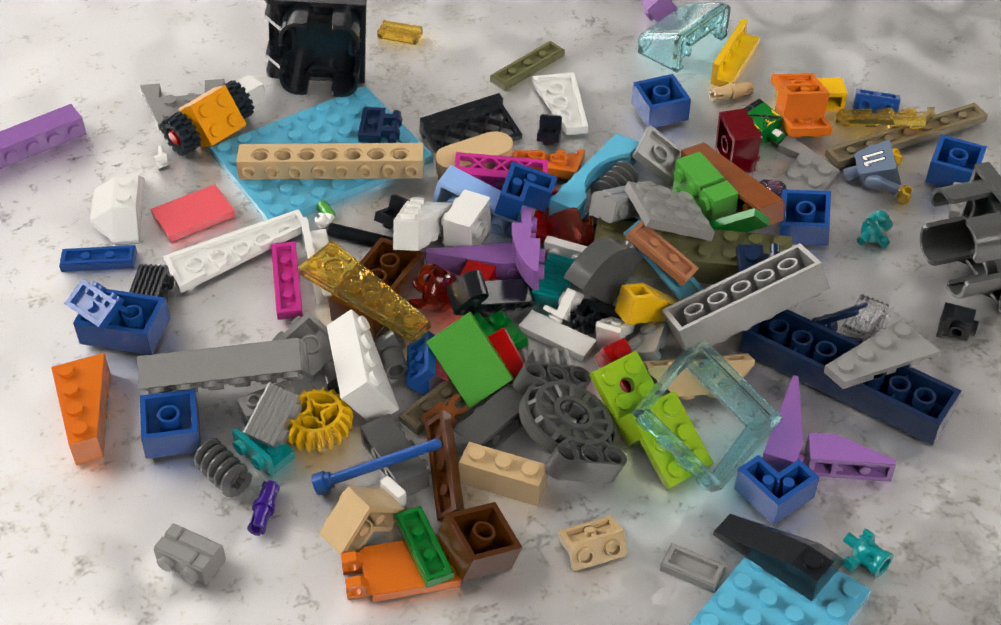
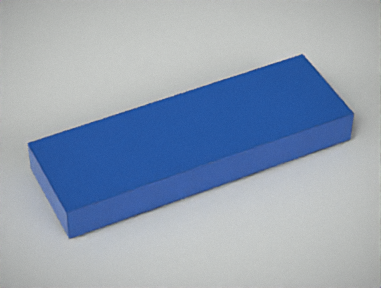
(98, 258)

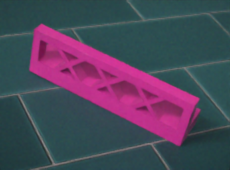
(496, 176)

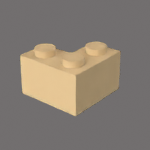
(357, 516)

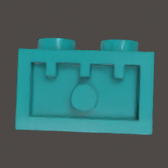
(261, 455)

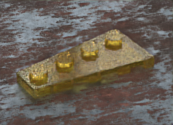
(886, 116)

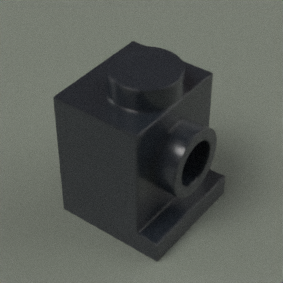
(957, 322)

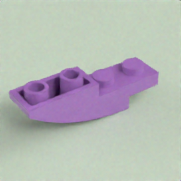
(527, 249)

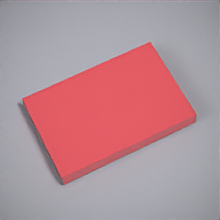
(192, 213)

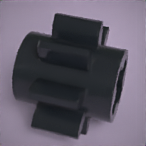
(585, 318)

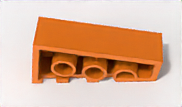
(83, 404)

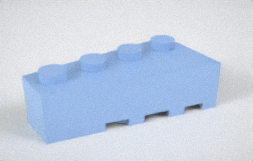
(455, 181)

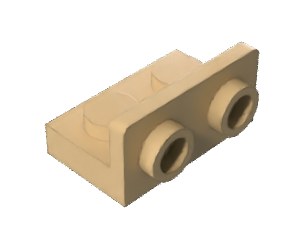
(593, 542)

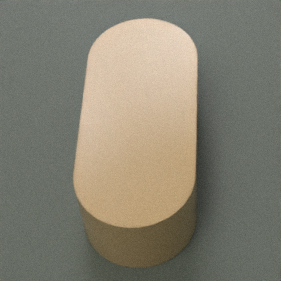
(488, 143)

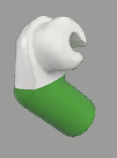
(326, 214)

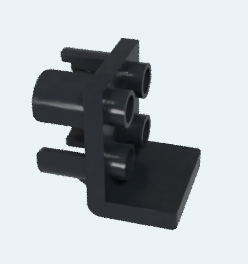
(317, 44)

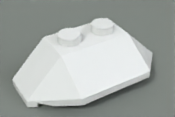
(118, 209)

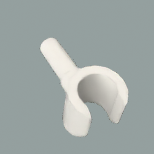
(161, 159)

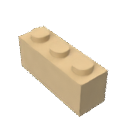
(503, 473)

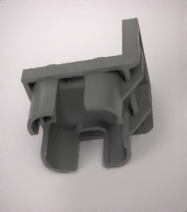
(971, 236)

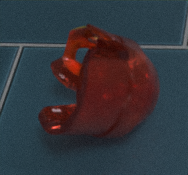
(569, 226)
(433, 289)

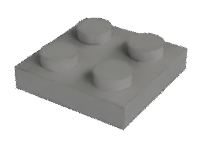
(657, 154)

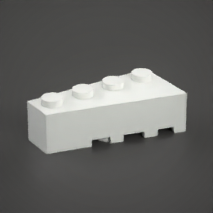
(418, 224)

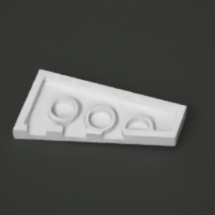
(564, 99)

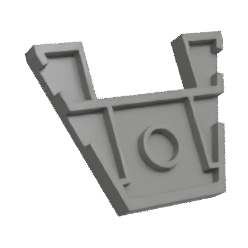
(166, 106)
(807, 170)

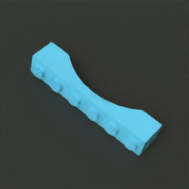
(574, 191)

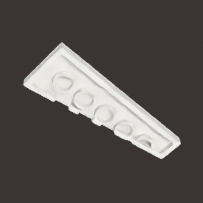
(215, 256)

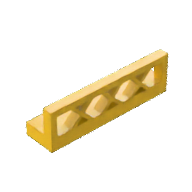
(734, 56)

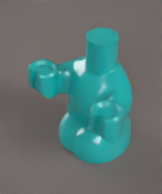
(874, 227)
(867, 553)

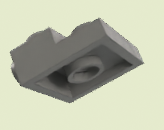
(317, 339)

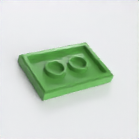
(470, 360)

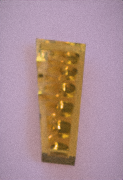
(356, 285)

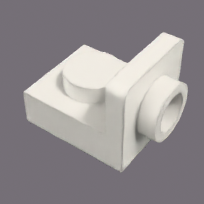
(567, 303)

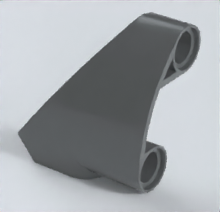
(389, 347)

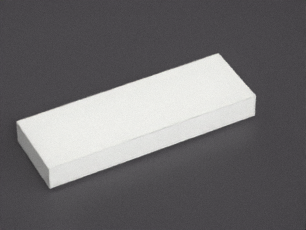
(557, 335)

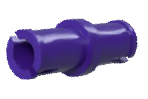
(263, 508)

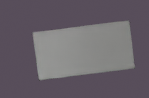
(692, 568)

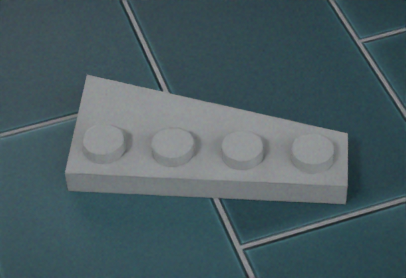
(882, 353)

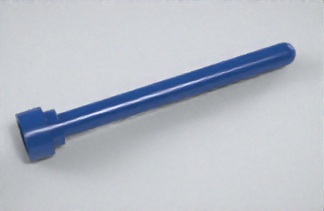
(325, 481)

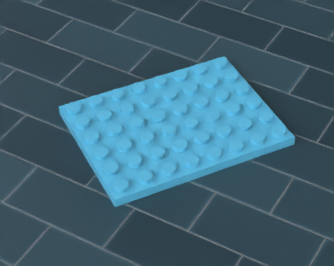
(327, 122)

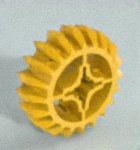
(322, 421)

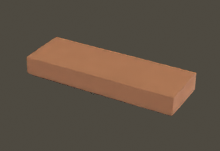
(662, 253)

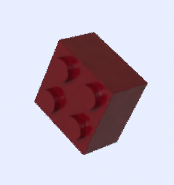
(738, 139)

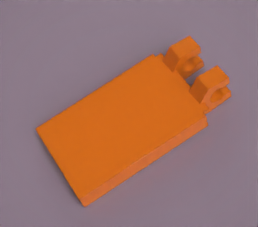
(387, 573)

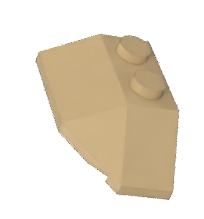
(686, 384)

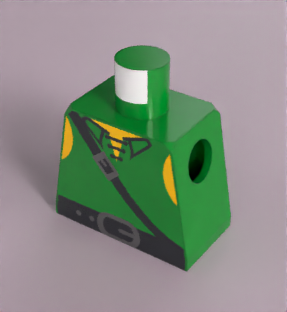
(766, 121)

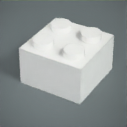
(467, 220)

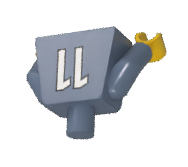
(878, 170)

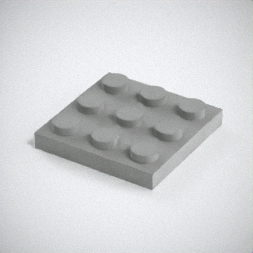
(669, 210)

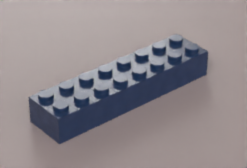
(901, 399)

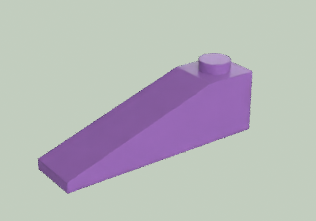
(494, 254)
(787, 437)

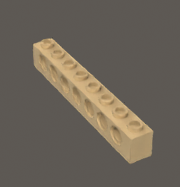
(330, 161)

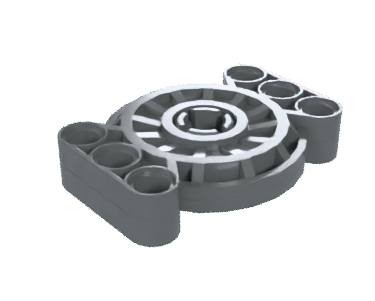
(568, 422)

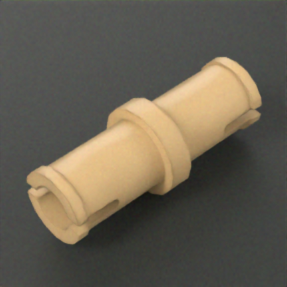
(731, 91)

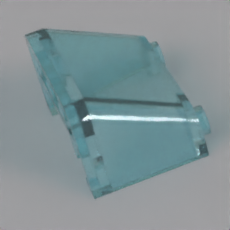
(677, 33)

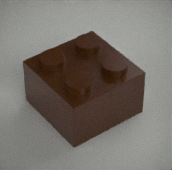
(478, 541)

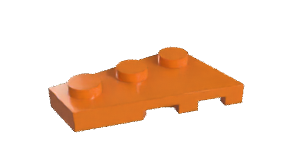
(559, 163)

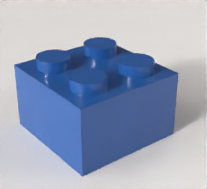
(660, 101)
(953, 161)
(806, 216)
(169, 423)

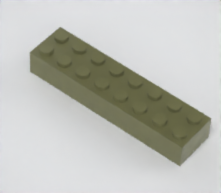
(714, 258)

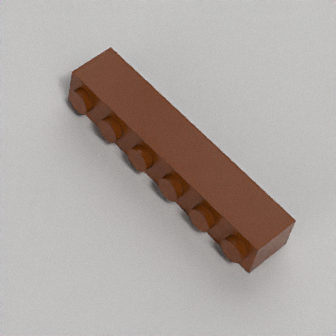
(751, 192)

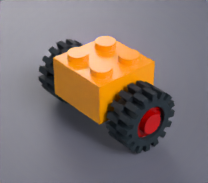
(208, 118)

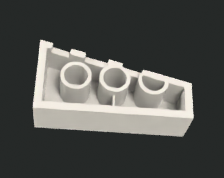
(359, 367)

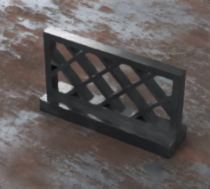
(463, 117)

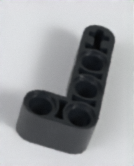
(475, 295)

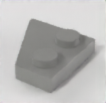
(649, 340)

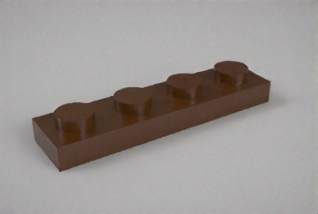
(444, 466)

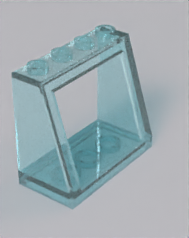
(733, 393)

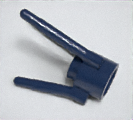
(830, 320)

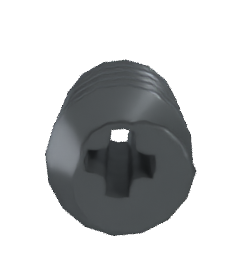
(616, 177)
(222, 468)

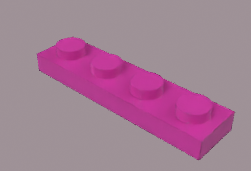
(286, 280)

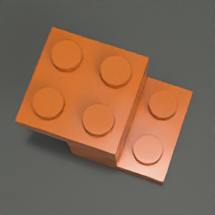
(802, 104)

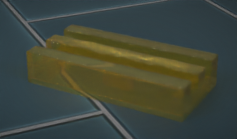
(400, 32)

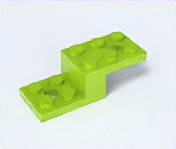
(667, 409)

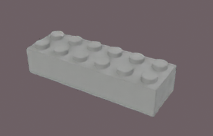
(747, 298)
(224, 365)

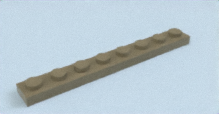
(902, 137)

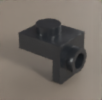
(549, 129)
(387, 215)

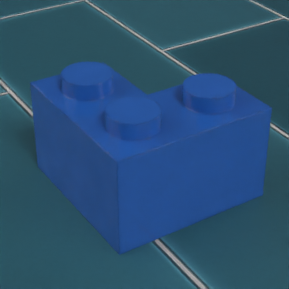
(524, 187)
(776, 493)

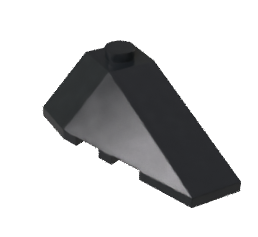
(790, 558)

